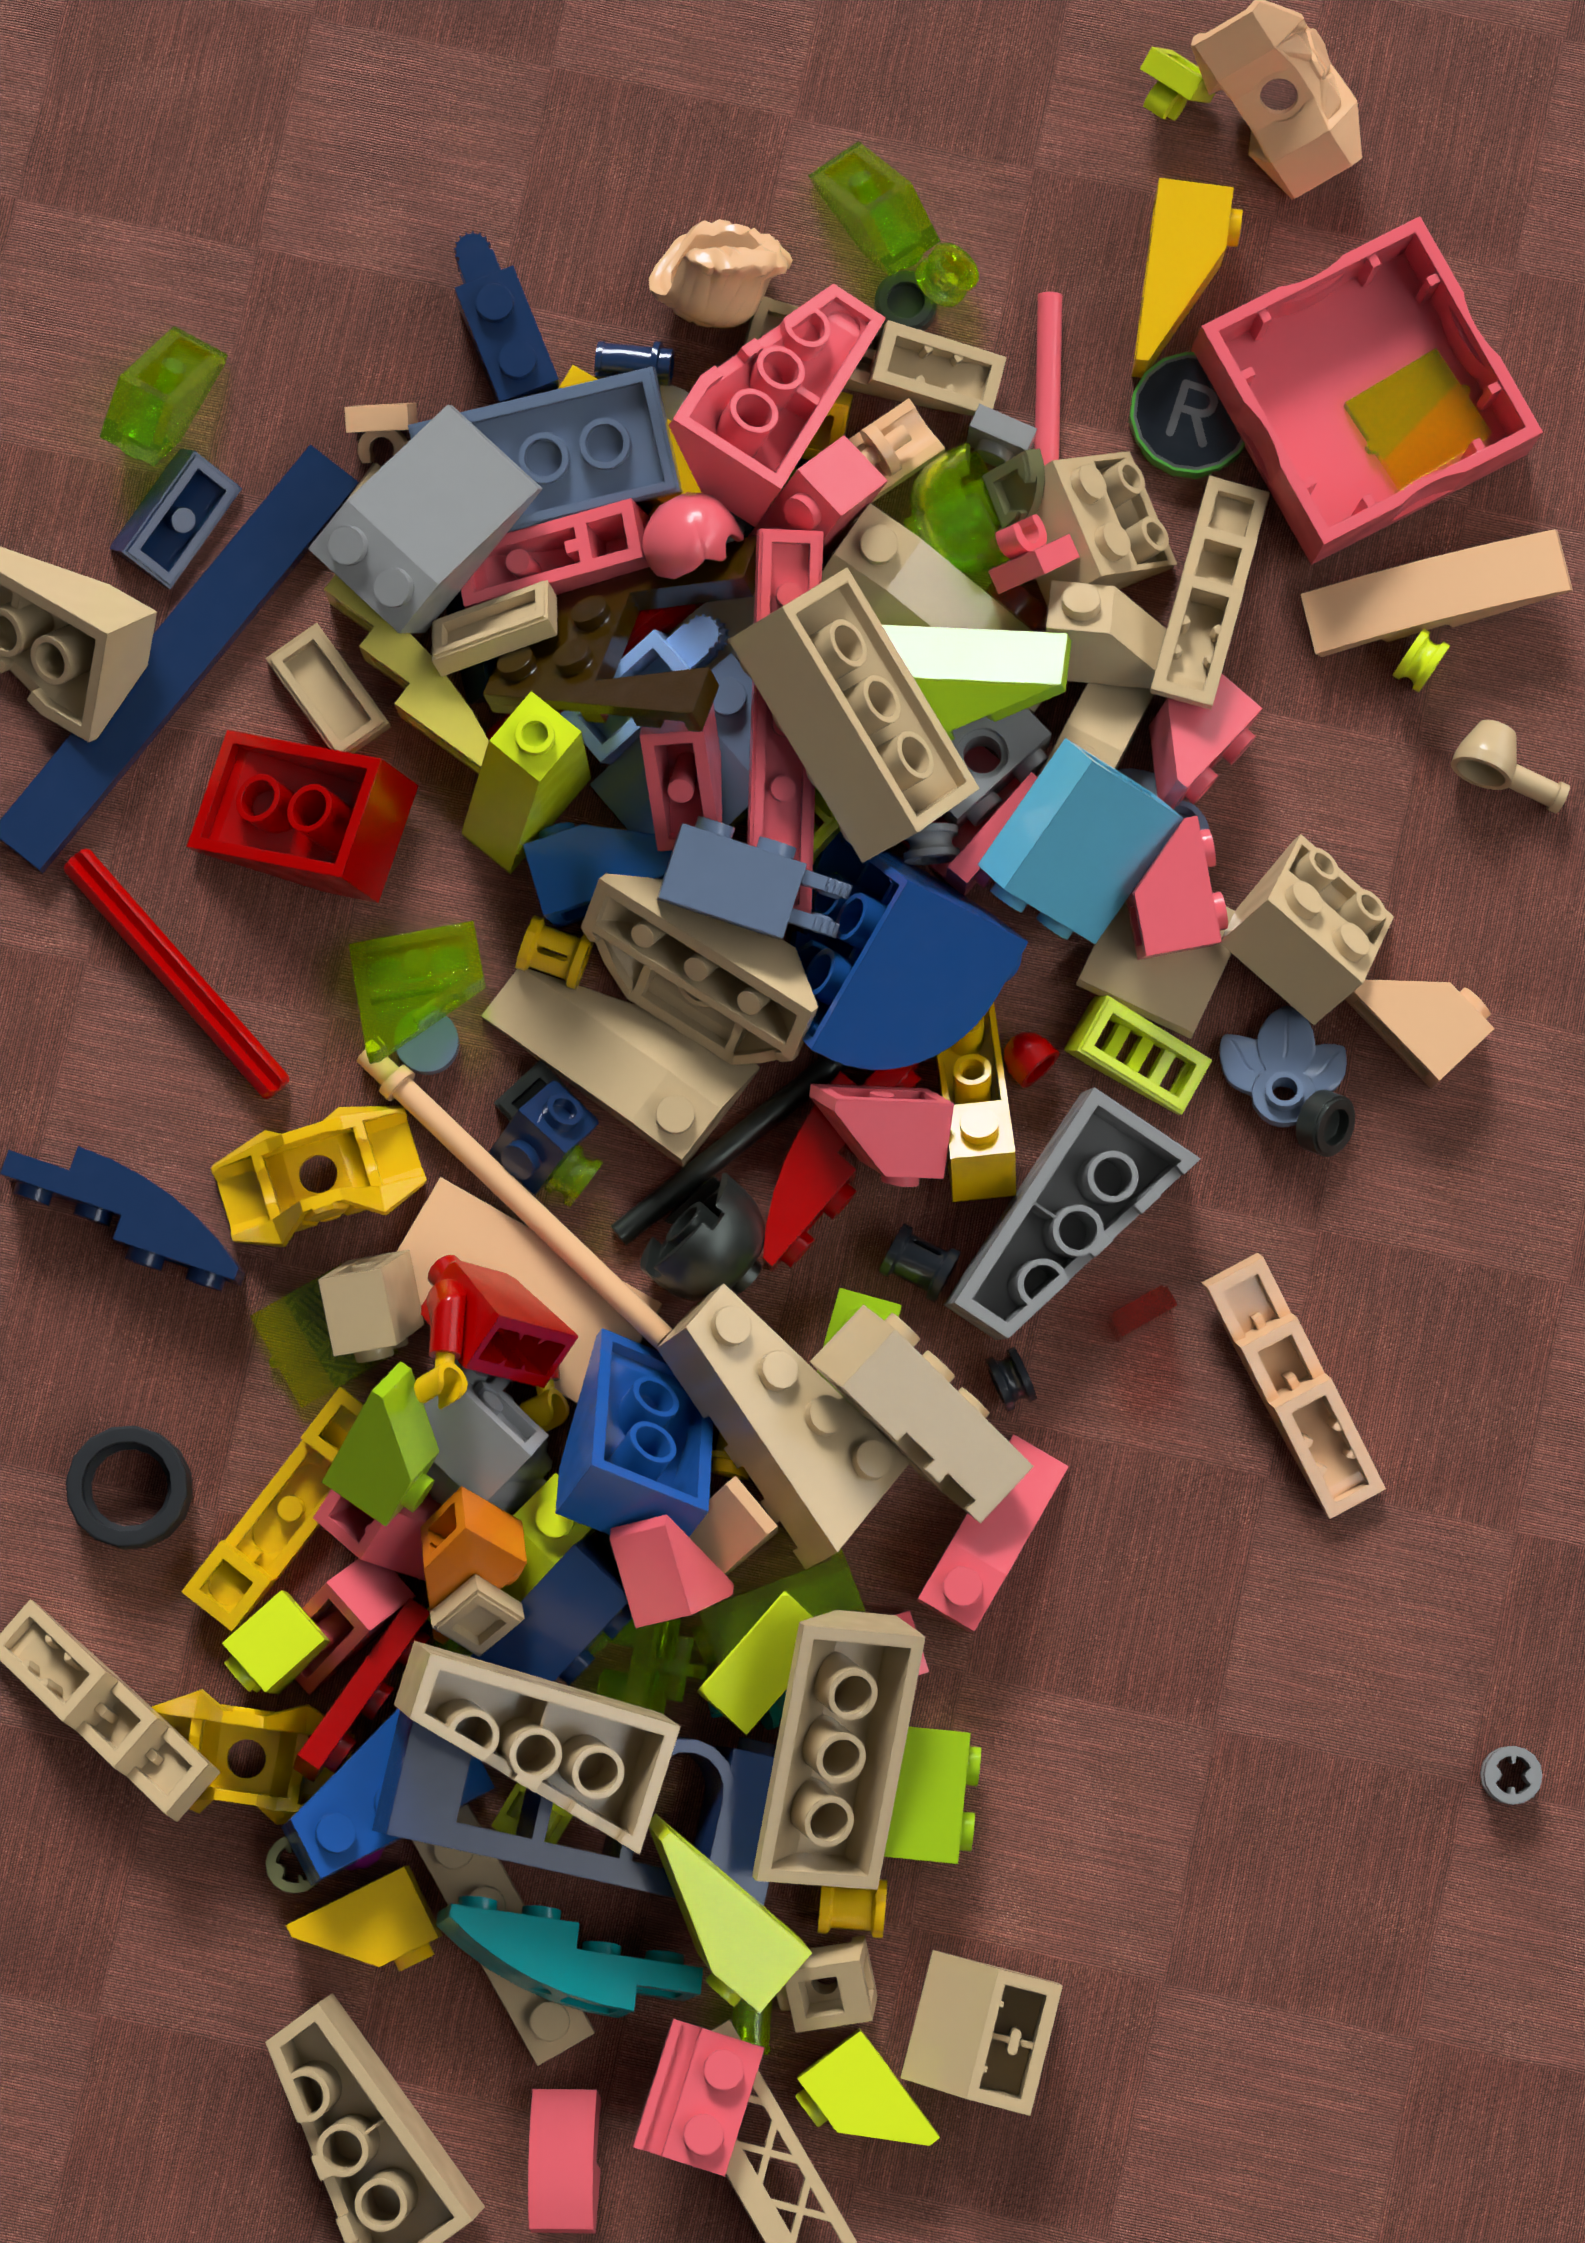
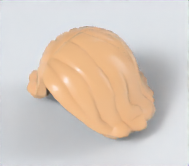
(718, 273)

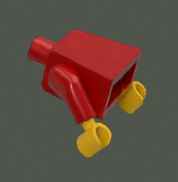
(493, 1329)

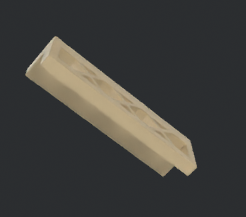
(749, 2184)

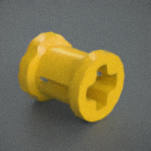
(534, 956)
(853, 1909)

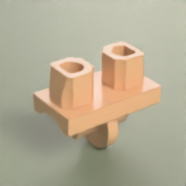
(898, 444)

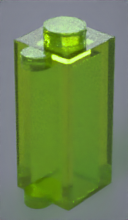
(816, 1589)

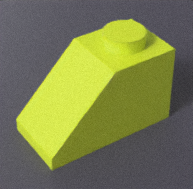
(862, 2095)

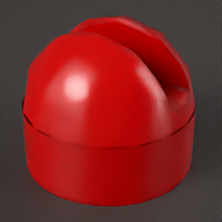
(1029, 1057)

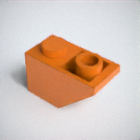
(466, 1540)

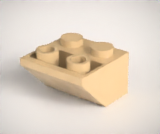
(1109, 520)
(1308, 930)
(981, 2032)

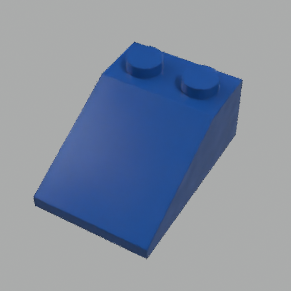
(634, 1443)

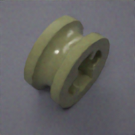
(277, 1871)

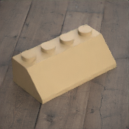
(854, 715)
(839, 1750)

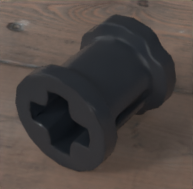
(919, 1262)

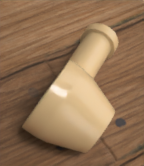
(1490, 761)

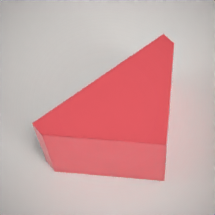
(665, 1571)

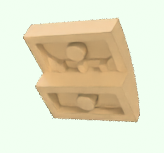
(1160, 988)

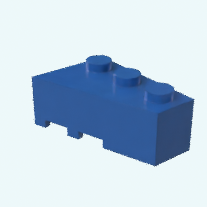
(339, 1817)

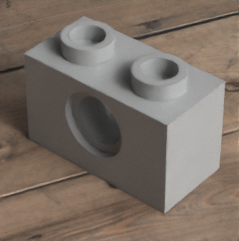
(1020, 748)

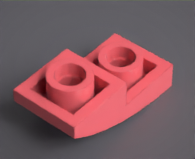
(563, 2161)

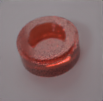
(1020, 604)

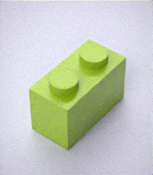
(930, 1797)

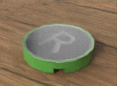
(1182, 420)

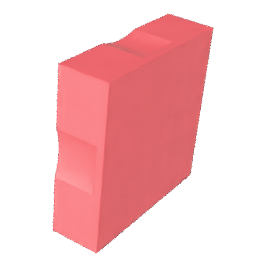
(1315, 344)

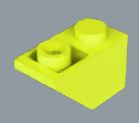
(274, 1645)

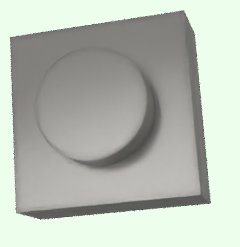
(998, 436)

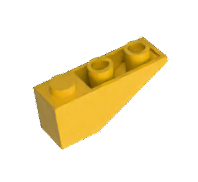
(981, 1129)

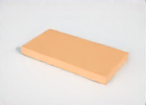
(482, 1235)

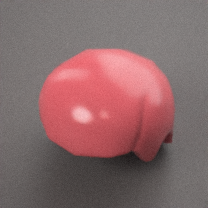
(687, 533)

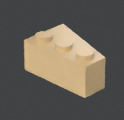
(921, 1412)

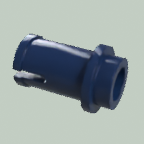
(621, 358)

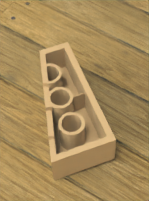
(559, 1741)
(366, 2136)

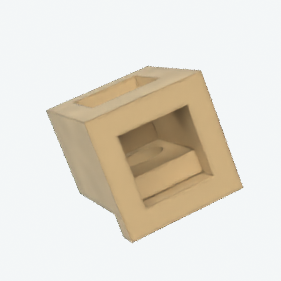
(845, 2002)

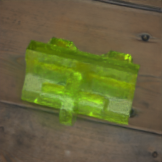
(656, 1668)

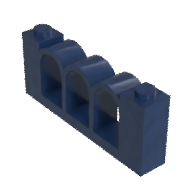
(429, 1778)

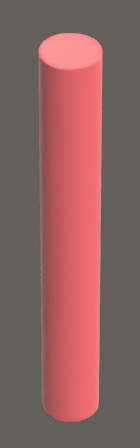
(1048, 375)

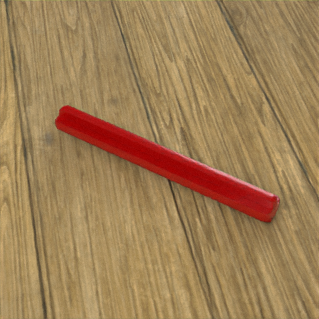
(176, 973)

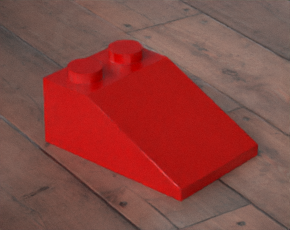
(304, 814)

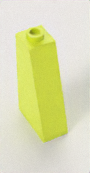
(525, 781)

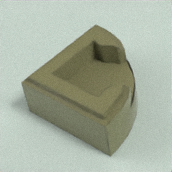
(1017, 487)

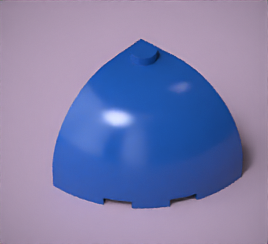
(907, 963)

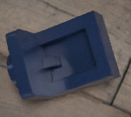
(543, 1136)

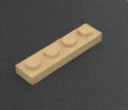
(543, 2024)

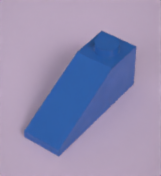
(572, 859)

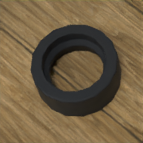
(91, 1457)

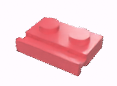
(698, 2097)

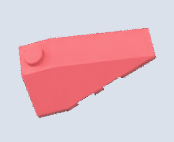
(764, 405)

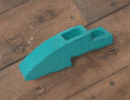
(543, 1958)

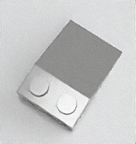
(425, 521)

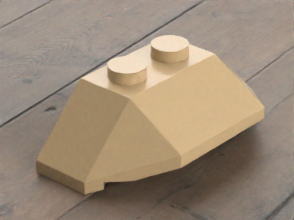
(701, 975)

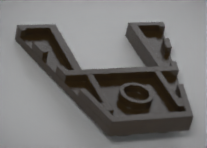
(592, 632)

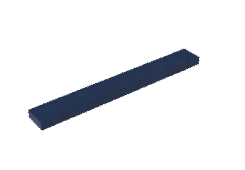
(179, 657)

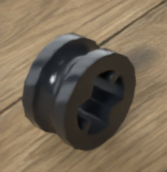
(1010, 1379)

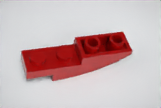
(816, 1177)

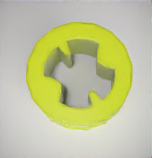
(1421, 660)

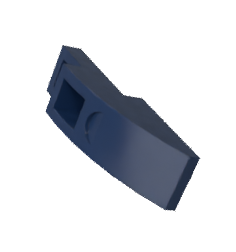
(150, 1222)

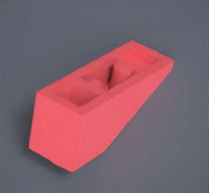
(565, 552)
(985, 1552)

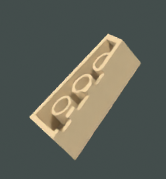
(783, 1423)

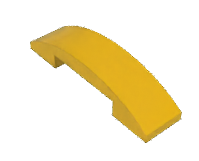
(276, 1523)

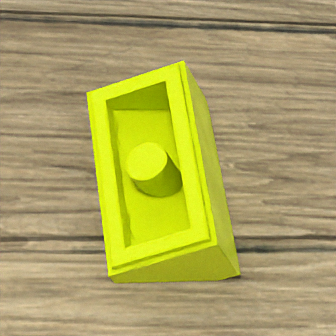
(757, 1667)

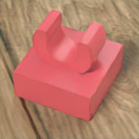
(1029, 553)

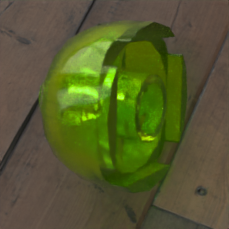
(956, 511)

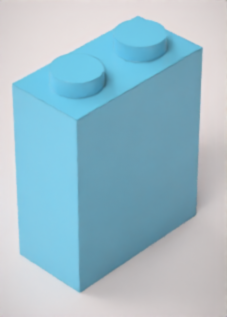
(1078, 843)

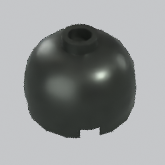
(711, 1242)

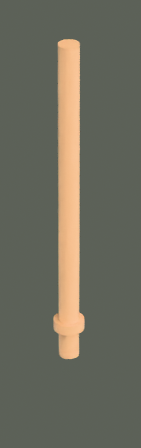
(399, 1085)

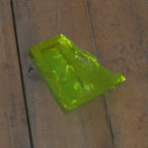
(413, 982)

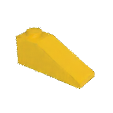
(1184, 253)

